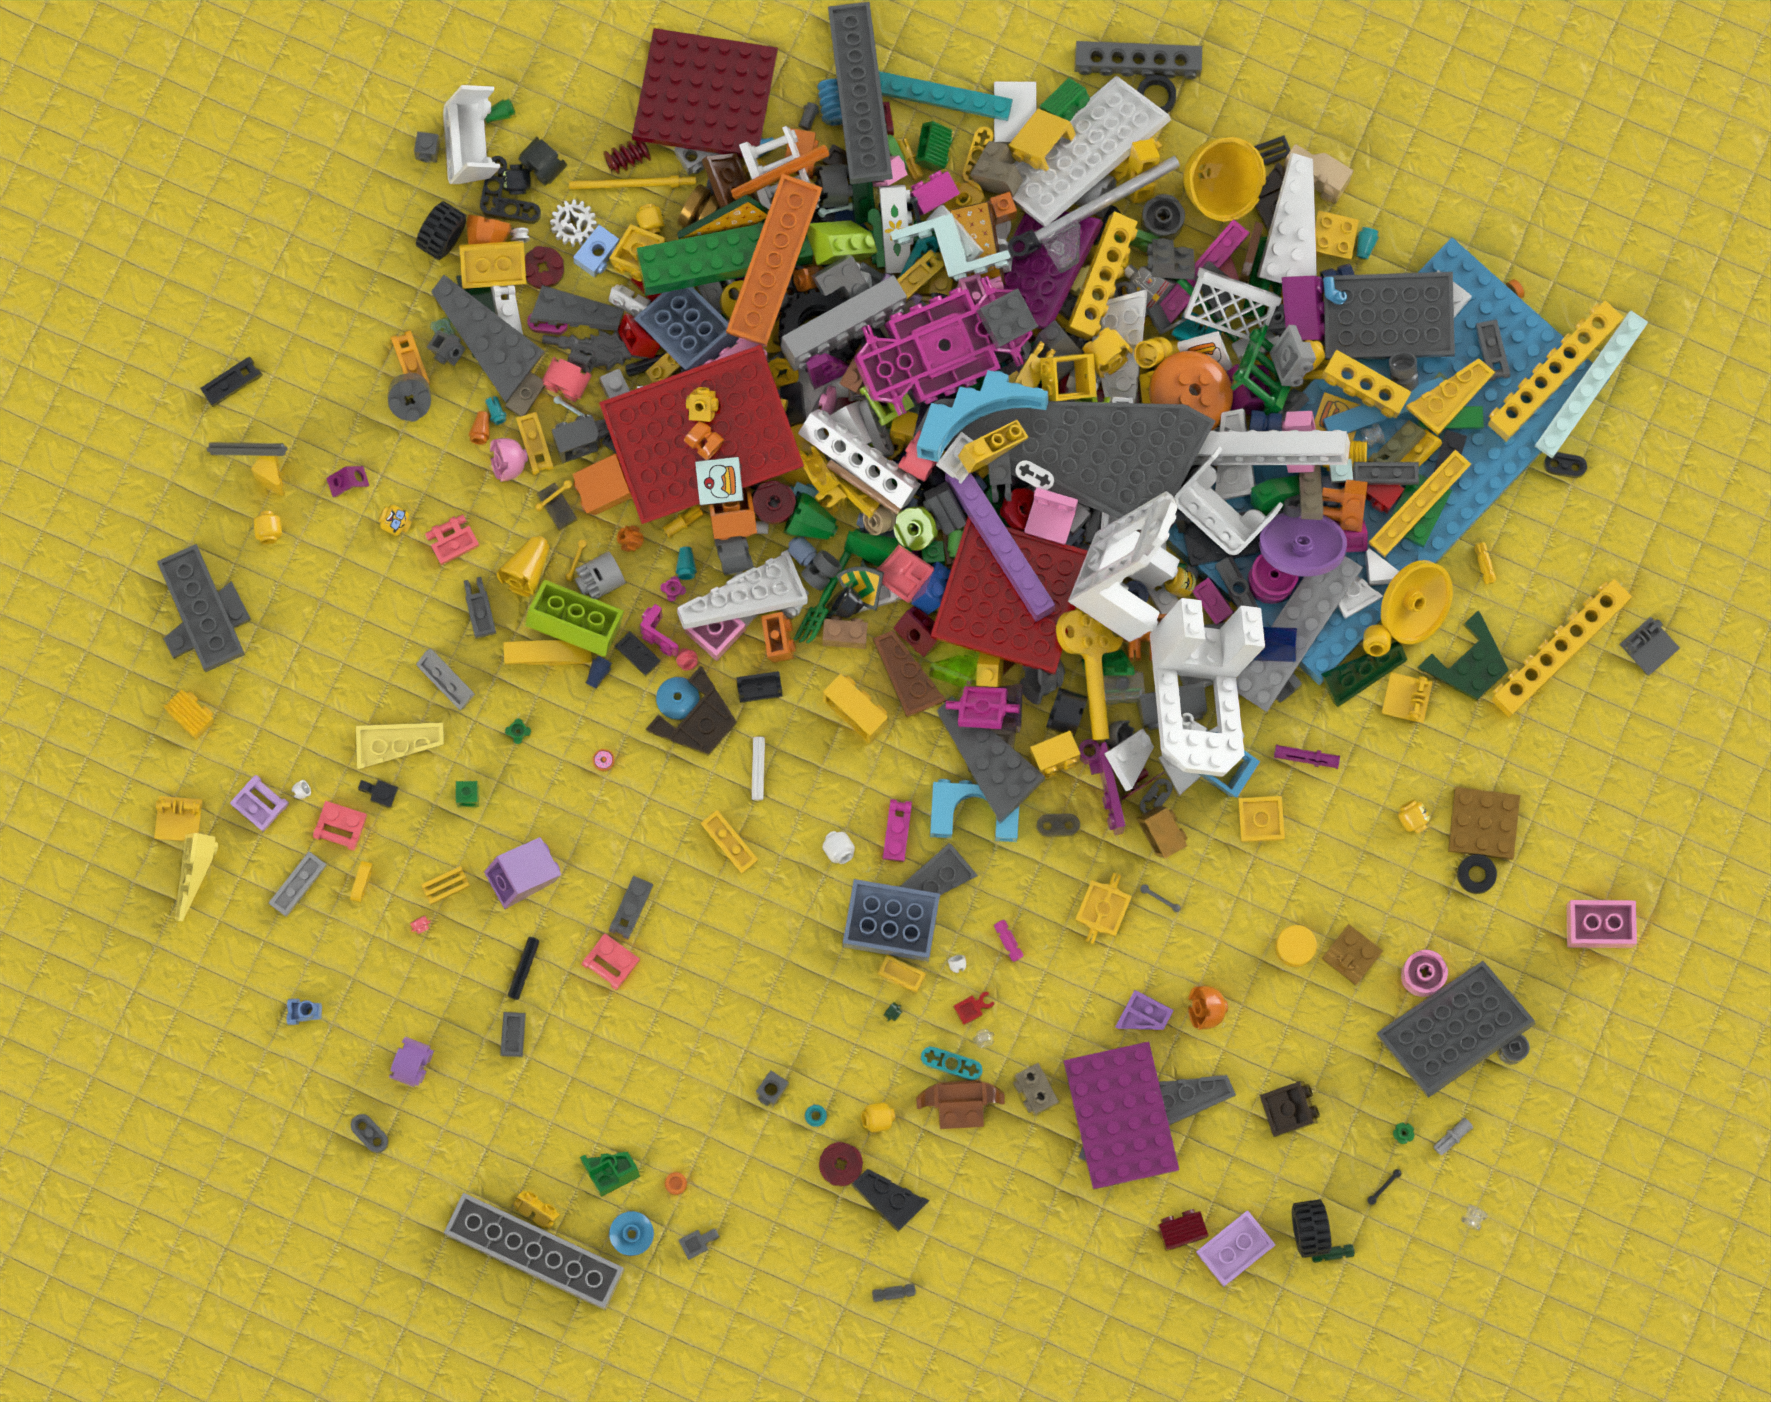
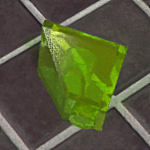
(955, 670)

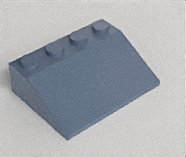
(686, 327)
(891, 920)

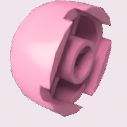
(508, 458)

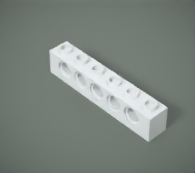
(848, 458)

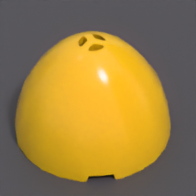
(1232, 179)

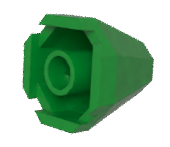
(810, 520)

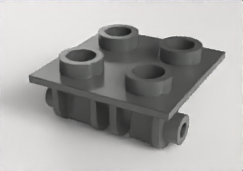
(1649, 645)

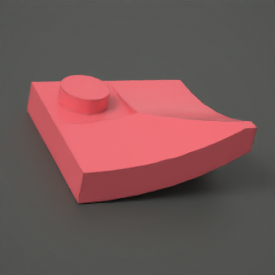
(904, 573)

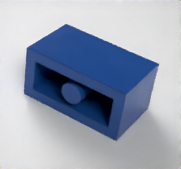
(932, 591)

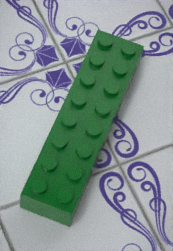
(703, 259)

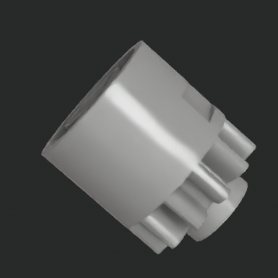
(599, 576)

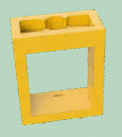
(1083, 365)

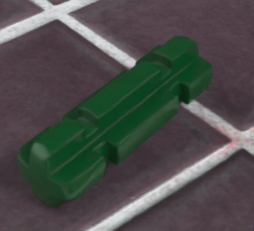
(1336, 1253)

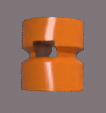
(697, 436)

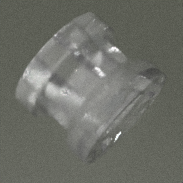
(1372, 435)
(1474, 1217)

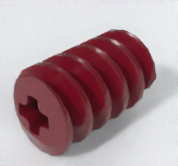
(626, 155)

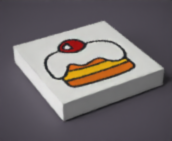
(1208, 344)

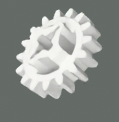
(565, 226)

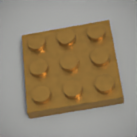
(1484, 823)

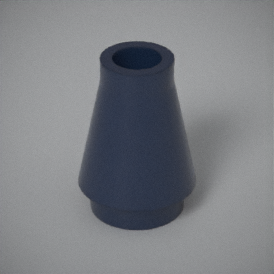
(598, 671)

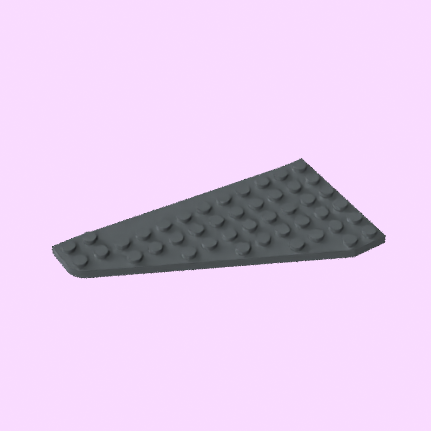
(1103, 452)

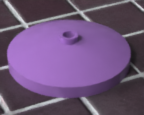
(1303, 545)

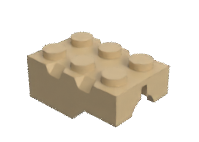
(1329, 174)

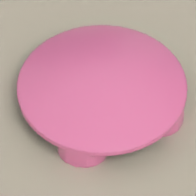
(828, 400)

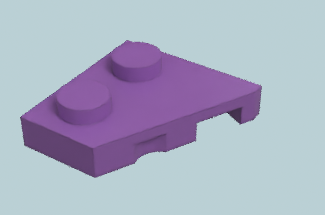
(1144, 1013)

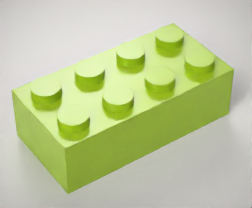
(574, 618)

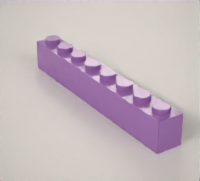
(1002, 546)

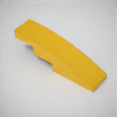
(545, 652)

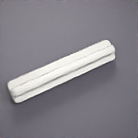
(758, 768)

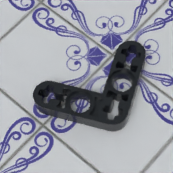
(501, 203)

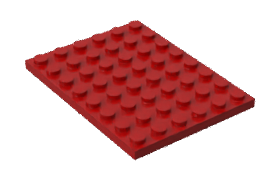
(653, 422)

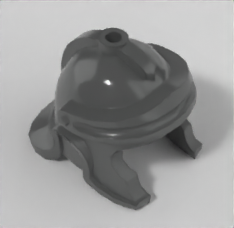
(1041, 683)

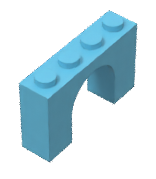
(946, 798)

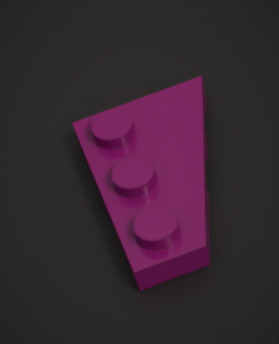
(825, 369)

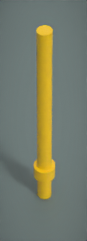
(673, 181)

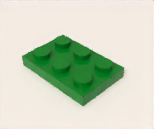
(1421, 531)

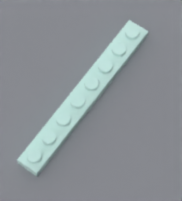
(1591, 384)

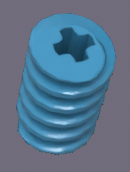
(830, 102)

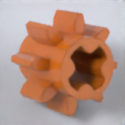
(630, 538)

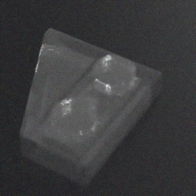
(1064, 246)

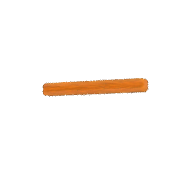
(775, 174)

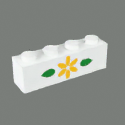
(895, 217)

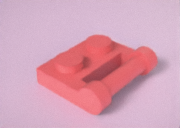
(342, 819)
(614, 955)

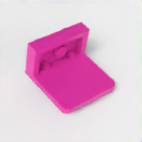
(651, 619)

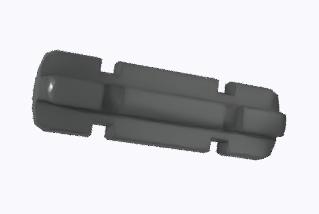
(893, 1292)

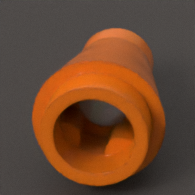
(480, 429)

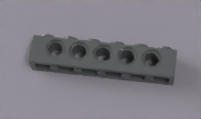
(1147, 52)

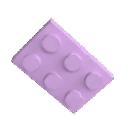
(1235, 1248)

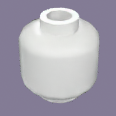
(838, 847)

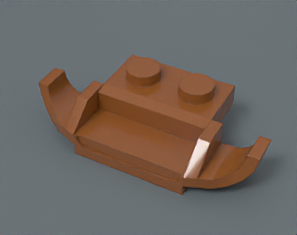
(960, 1102)

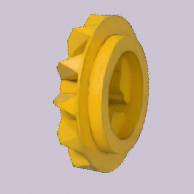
(781, 364)

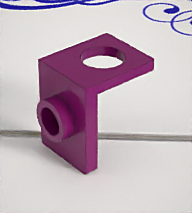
(345, 479)

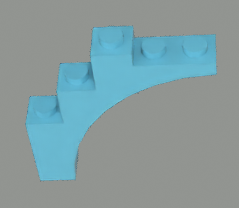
(969, 405)

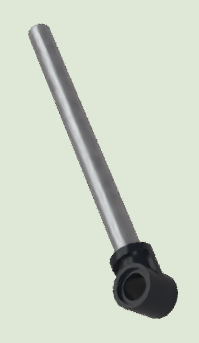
(1033, 239)

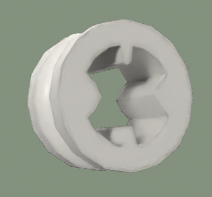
(520, 234)

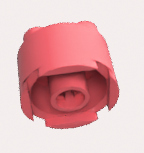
(566, 378)
(913, 465)

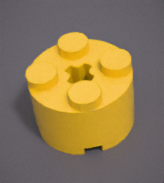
(1108, 351)

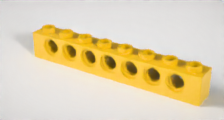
(1506, 426)
(1510, 703)

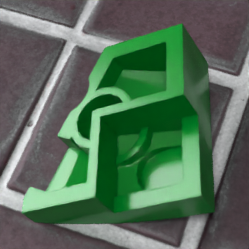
(610, 1171)

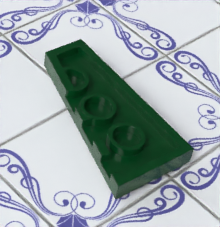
(1360, 673)

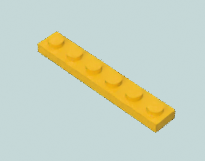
(1419, 503)

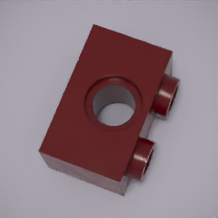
(908, 627)

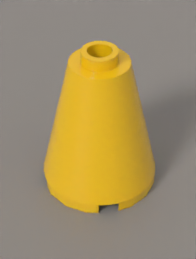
(525, 567)

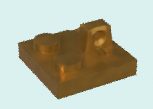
(1352, 954)

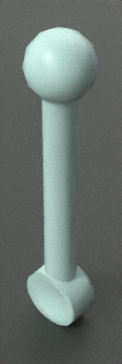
(822, 212)
(558, 400)

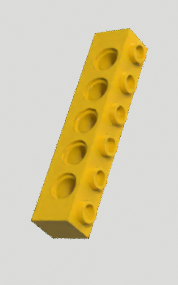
(1078, 323)

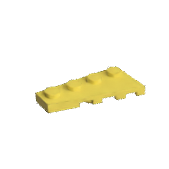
(389, 742)

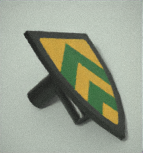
(865, 581)

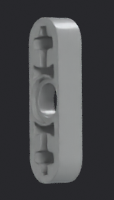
(877, 433)

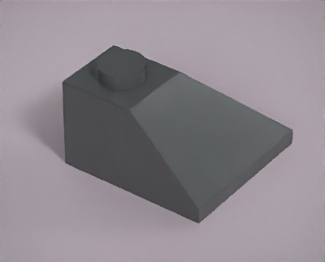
(1057, 338)

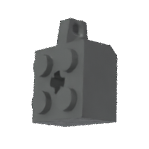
(579, 437)

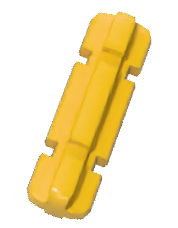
(1485, 563)

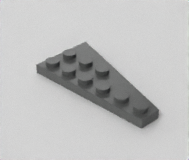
(496, 345)
(995, 765)

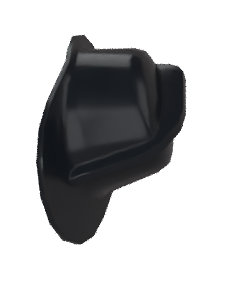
(845, 603)

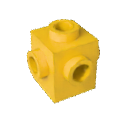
(702, 404)

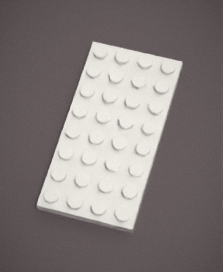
(1102, 141)

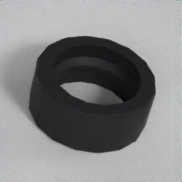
(1163, 82)

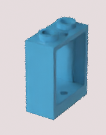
(1239, 779)

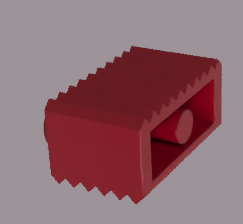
(1182, 1230)

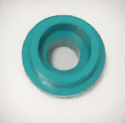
(815, 1108)

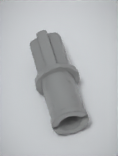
(1453, 1136)

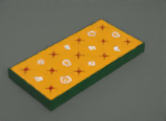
(735, 215)

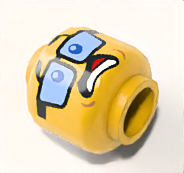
(394, 520)

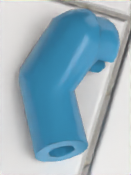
(1333, 294)

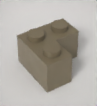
(995, 170)

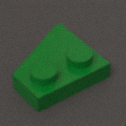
(1115, 664)

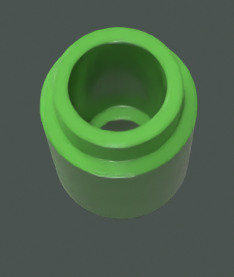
(954, 541)

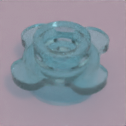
(442, 323)

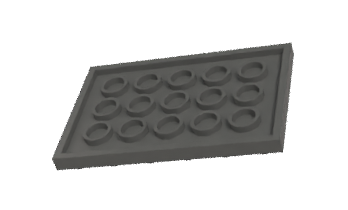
(1391, 316)
(1455, 1028)

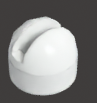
(301, 789)
(957, 962)

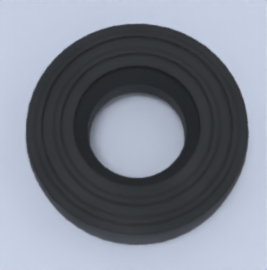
(1477, 887)

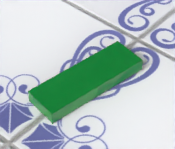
(1468, 418)

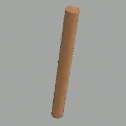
(863, 486)

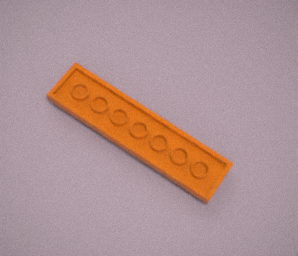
(774, 260)

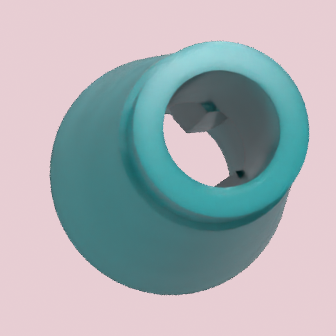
(1366, 242)
(686, 565)

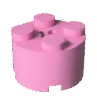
(1412, 975)

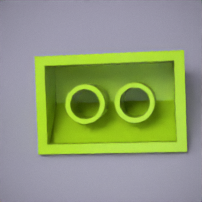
(841, 238)

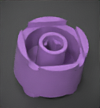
(410, 1062)

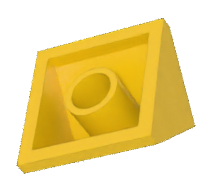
(267, 472)

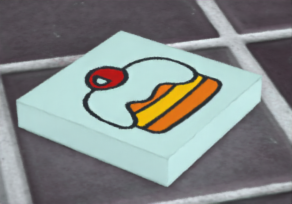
(719, 481)

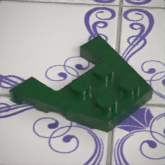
(1476, 668)

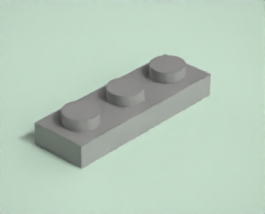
(445, 679)
(297, 884)

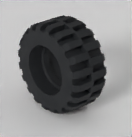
(813, 305)

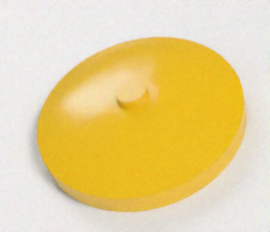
(1416, 601)

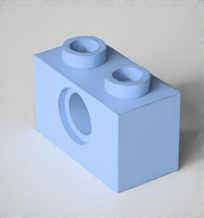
(598, 239)

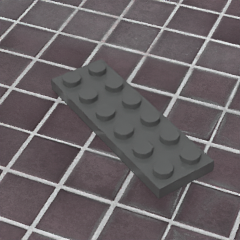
(200, 608)

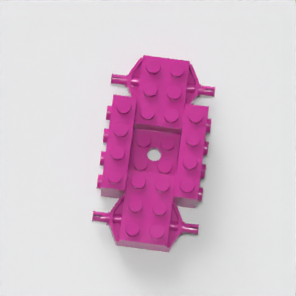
(913, 354)

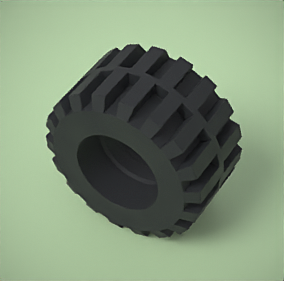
(441, 230)
(1311, 1228)

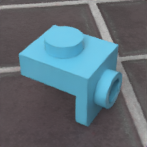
(808, 489)

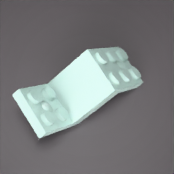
(951, 247)

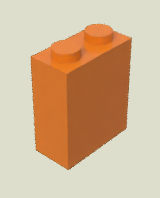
(602, 485)

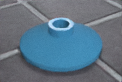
(676, 708)
(619, 1233)

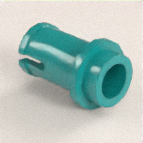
(495, 410)

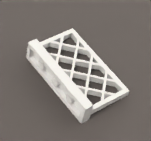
(1235, 287)

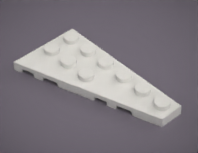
(1291, 237)
(1127, 317)

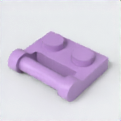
(255, 809)

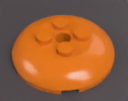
(1195, 370)

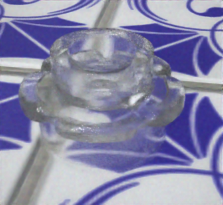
(984, 1038)

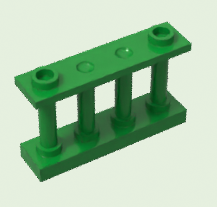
(1279, 393)

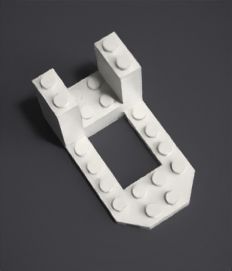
(1124, 552)
(1189, 649)

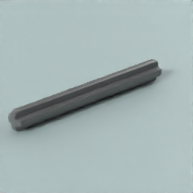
(252, 449)

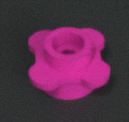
(673, 582)

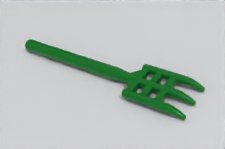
(820, 608)

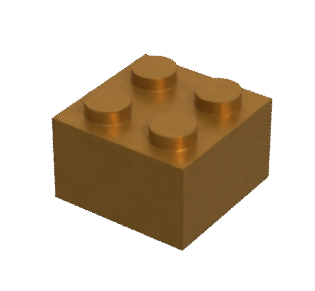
(1162, 831)

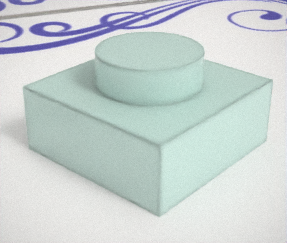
(1341, 473)

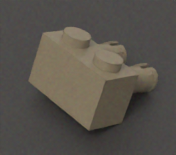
(1035, 1090)

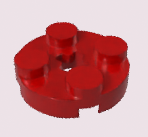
(1011, 509)

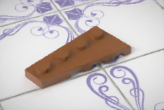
(908, 679)

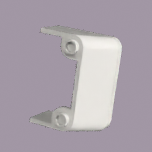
(466, 135)
(1215, 515)

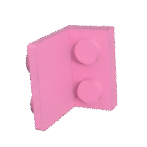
(1051, 516)

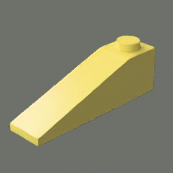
(196, 860)

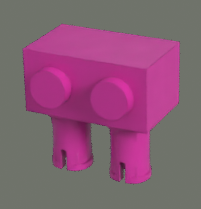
(934, 192)

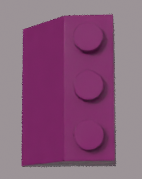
(1305, 306)

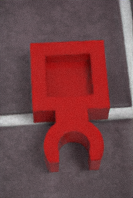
(970, 1010)

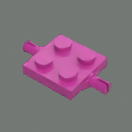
(982, 707)

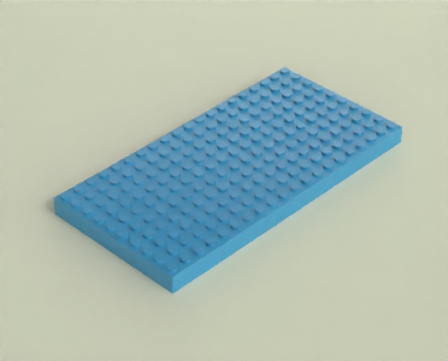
(1493, 460)

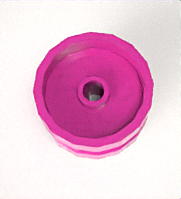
(1267, 588)

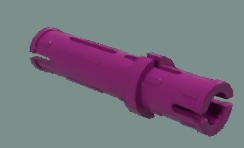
(1306, 756)

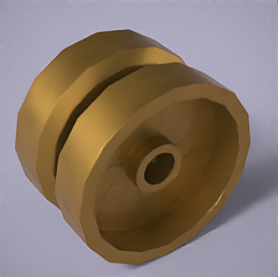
(698, 206)

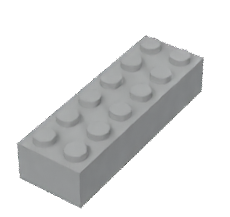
(843, 323)

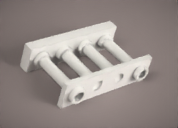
(750, 154)

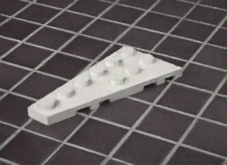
(750, 593)

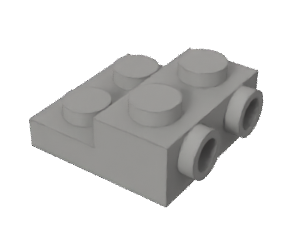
(1292, 357)

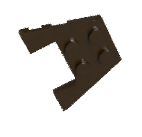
(704, 725)

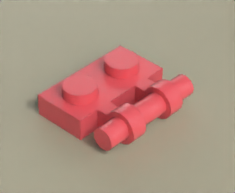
(455, 544)

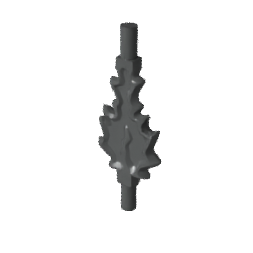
(606, 348)

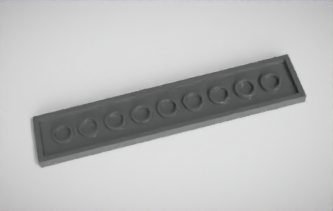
(860, 93)

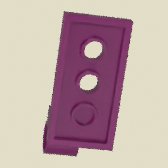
(1099, 764)

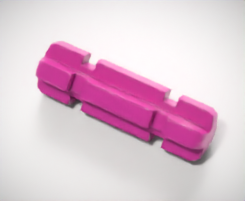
(1008, 940)

